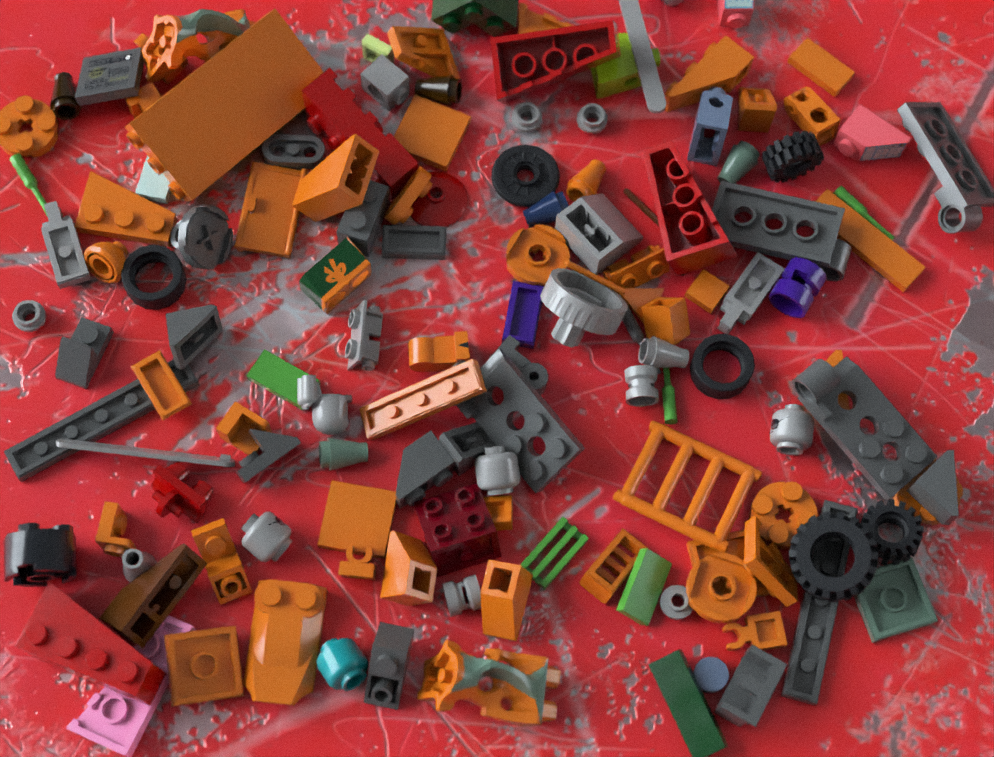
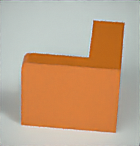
(666, 319)
(235, 428)

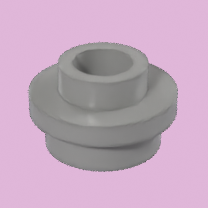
(530, 110)
(592, 111)
(25, 308)
(669, 609)

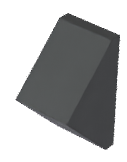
(191, 332)
(465, 445)
(938, 490)

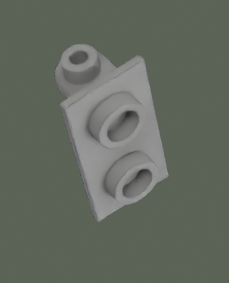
(364, 324)

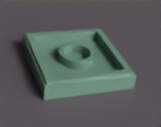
(895, 602)

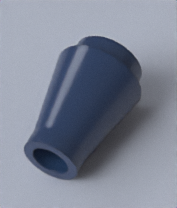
(545, 209)

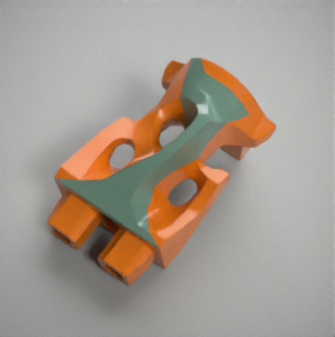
(180, 39)
(457, 675)

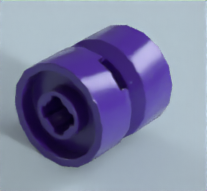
(798, 287)

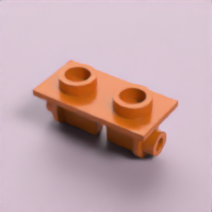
(647, 265)

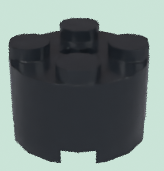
(40, 555)

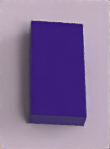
(523, 313)

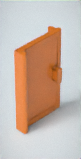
(274, 220)

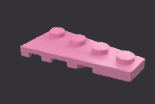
(120, 720)

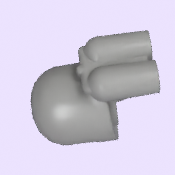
(328, 410)

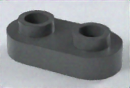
(294, 149)

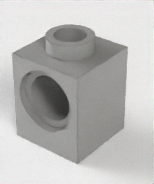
(385, 83)

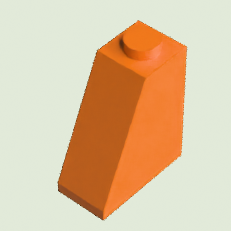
(337, 181)

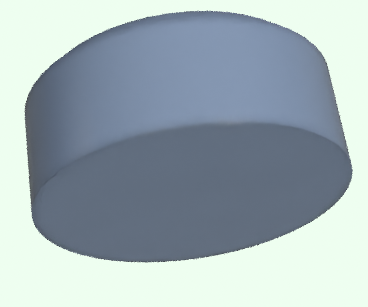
(711, 674)

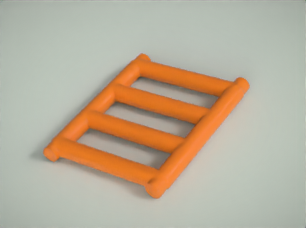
(688, 524)

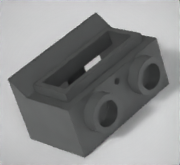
(750, 687)

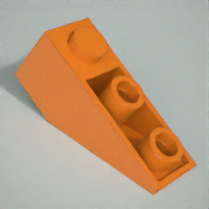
(721, 67)

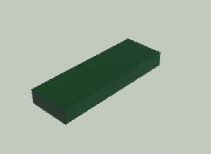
(688, 705)

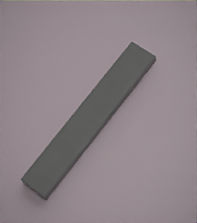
(88, 425)
(816, 619)

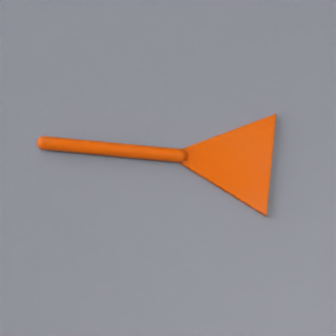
(633, 297)

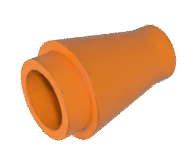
(586, 181)

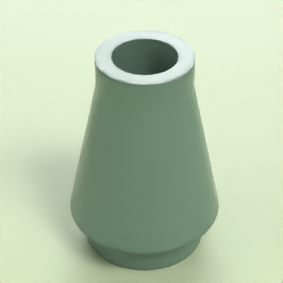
(739, 162)
(341, 453)

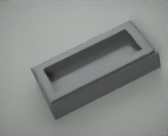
(414, 242)

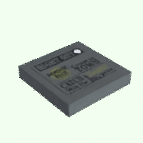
(110, 76)

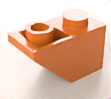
(408, 571)
(504, 599)

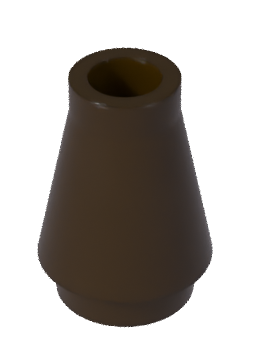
(440, 89)
(63, 97)

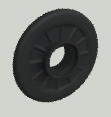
(529, 158)

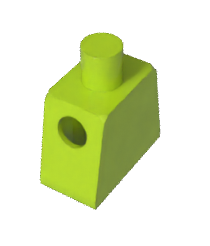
(619, 73)

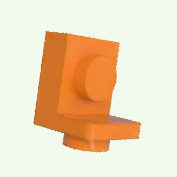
(111, 525)

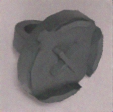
(203, 236)

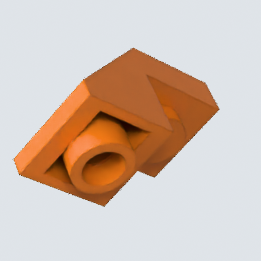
(222, 561)

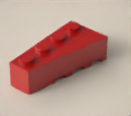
(548, 56)
(339, 116)
(685, 219)
(81, 644)

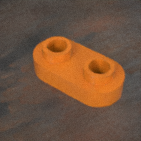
(416, 186)

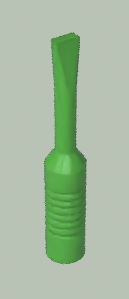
(27, 177)
(845, 196)
(669, 400)

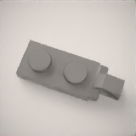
(64, 248)
(749, 291)

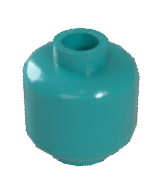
(342, 664)

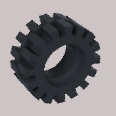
(792, 156)
(905, 520)

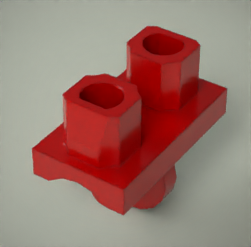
(177, 496)

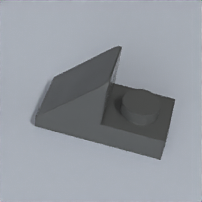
(82, 353)
(273, 448)

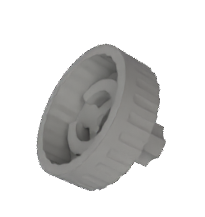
(581, 306)

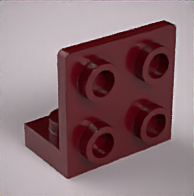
(458, 529)

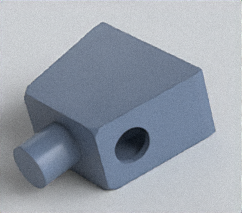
(712, 114)

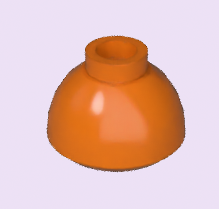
(106, 260)

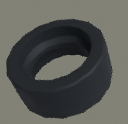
(147, 255)
(729, 344)

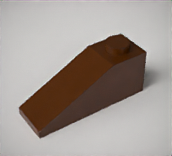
(152, 596)

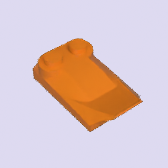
(284, 641)

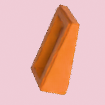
(598, 580)

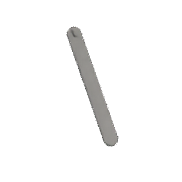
(643, 55)
(224, 459)

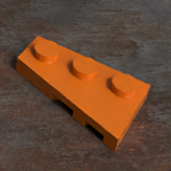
(122, 214)

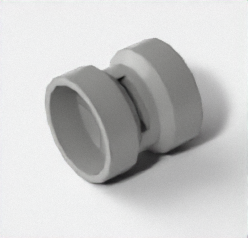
(641, 385)
(455, 598)

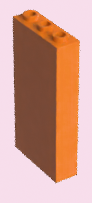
(226, 107)

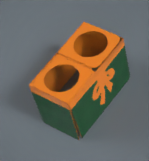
(335, 276)

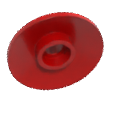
(442, 210)

